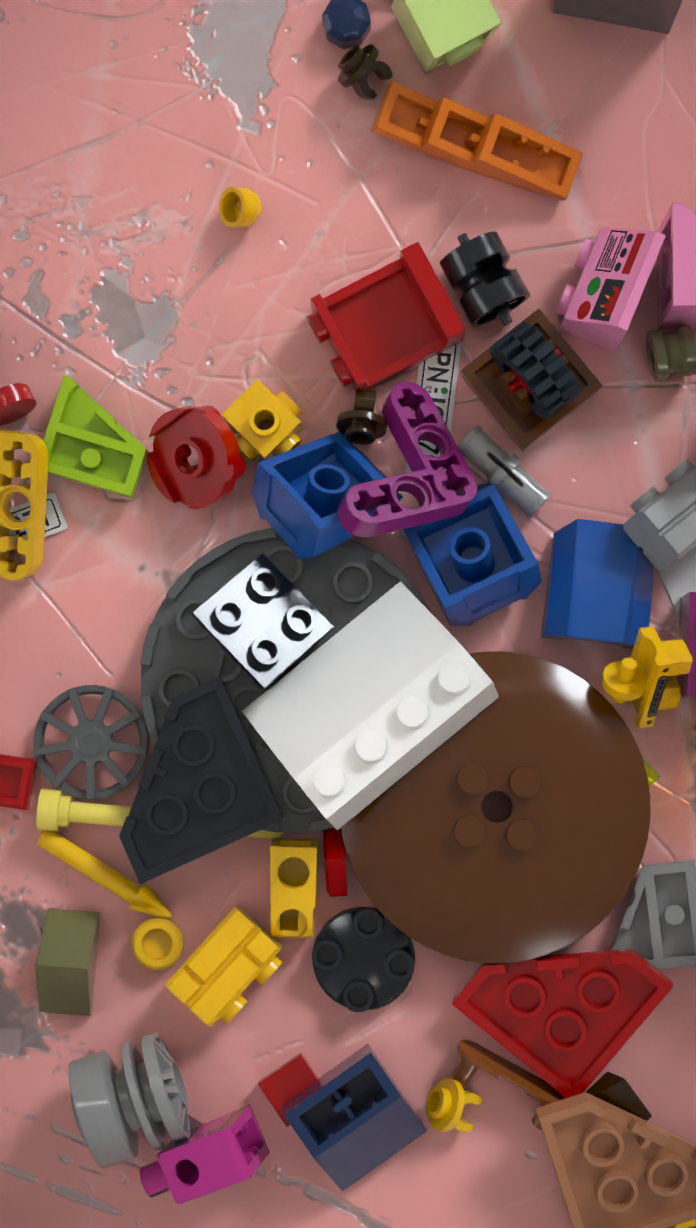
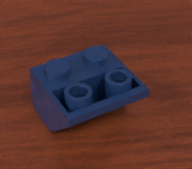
(353, 1118)

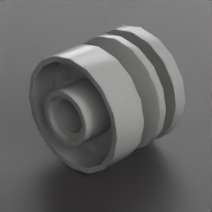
(118, 1103)

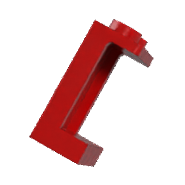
(387, 321)

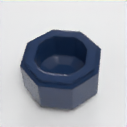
(346, 22)

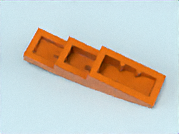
(477, 142)

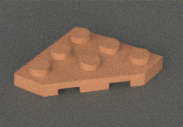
(618, 1166)

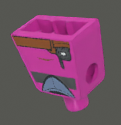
(210, 1160)

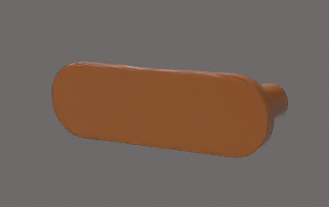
(476, 1057)

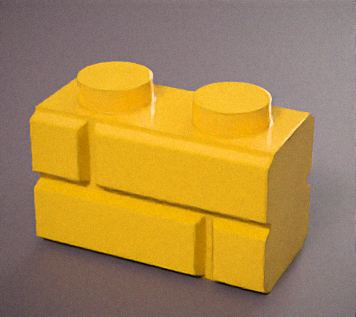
(225, 967)

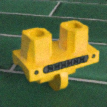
(648, 675)

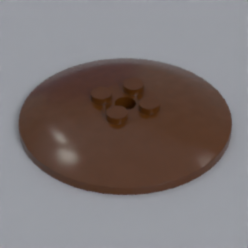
(545, 869)

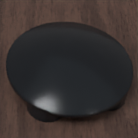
(363, 959)

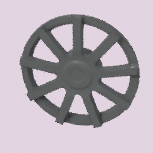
(90, 742)

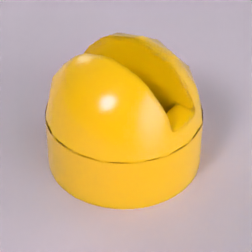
(239, 207)

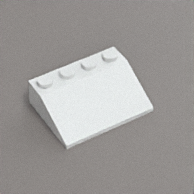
(370, 704)

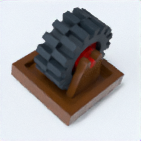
(530, 379)

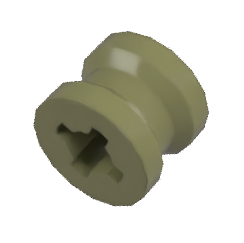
(671, 352)

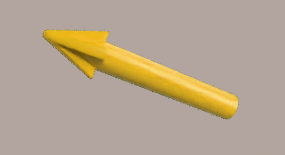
(140, 897)

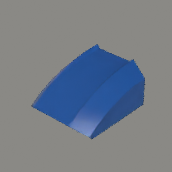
(304, 489)
(475, 559)
(597, 585)

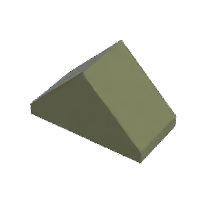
(67, 962)

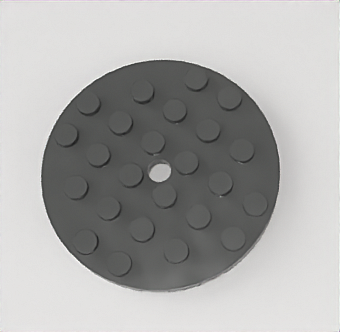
(184, 655)

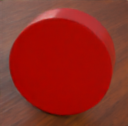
(15, 402)

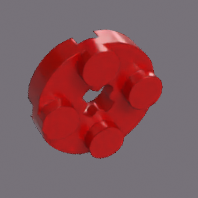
(217, 452)

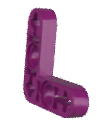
(427, 472)

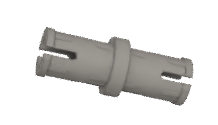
(523, 490)

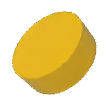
(158, 943)

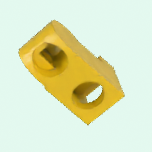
(293, 887)

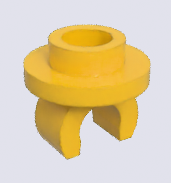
(446, 1104)

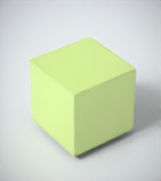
(445, 28)

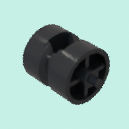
(486, 282)

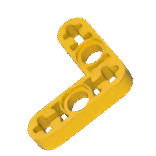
(37, 469)

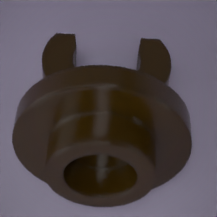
(356, 67)
(362, 424)

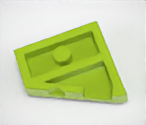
(91, 445)

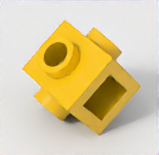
(258, 407)

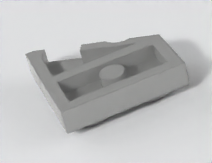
(662, 915)

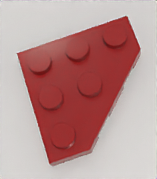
(564, 1010)

